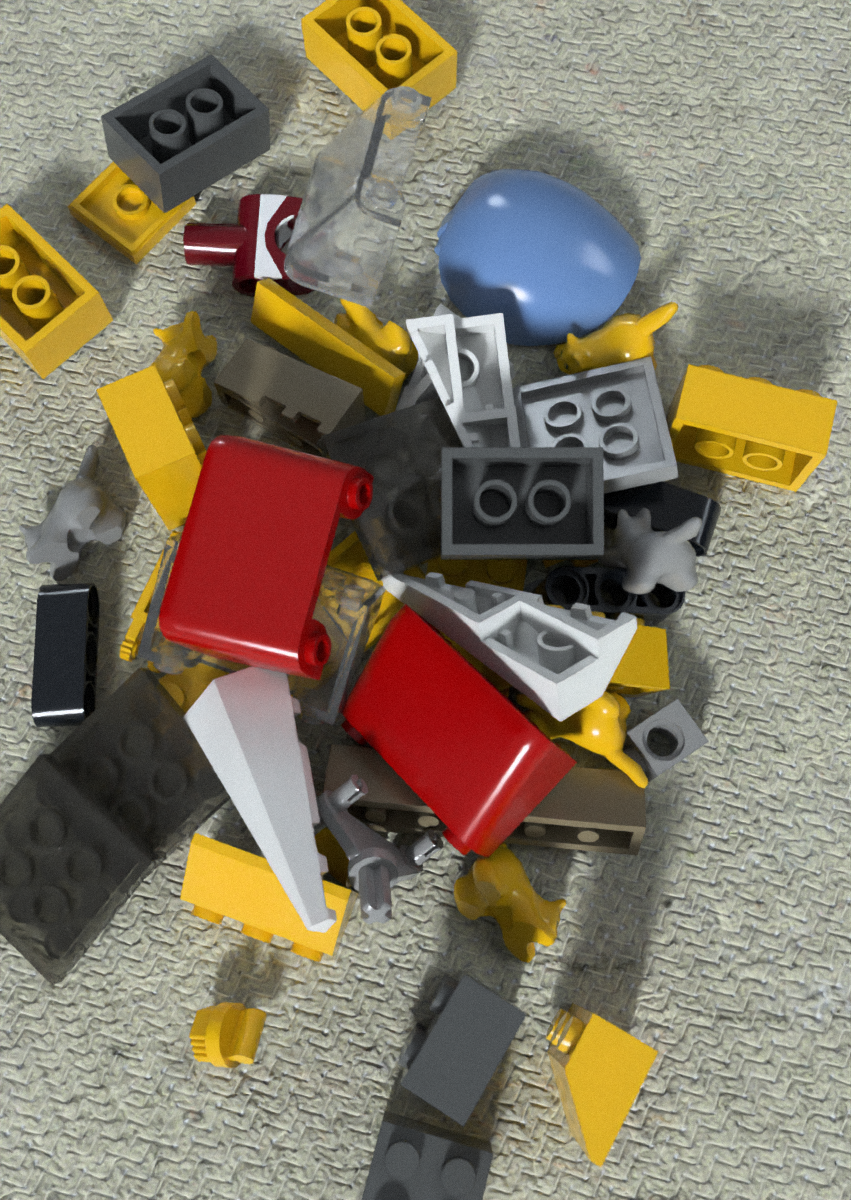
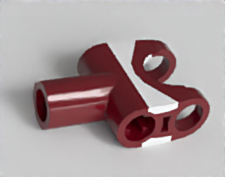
(251, 244)

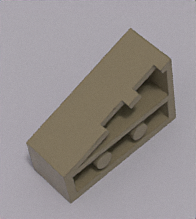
(288, 396)

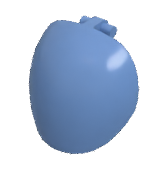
(536, 255)

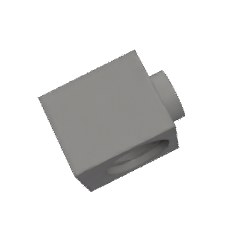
(676, 726)

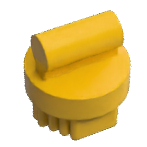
(227, 1034)

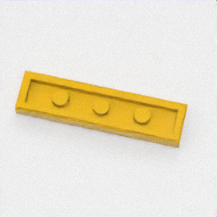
(326, 345)

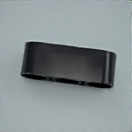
(668, 509)
(584, 586)
(65, 654)

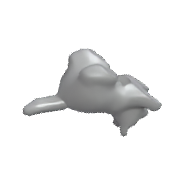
(78, 516)
(653, 555)

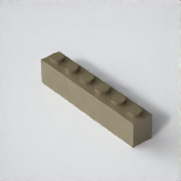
(582, 812)

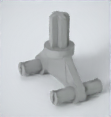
(373, 861)

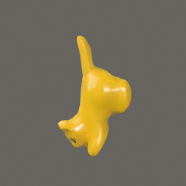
(387, 341)
(619, 341)
(183, 359)
(596, 727)
(503, 891)

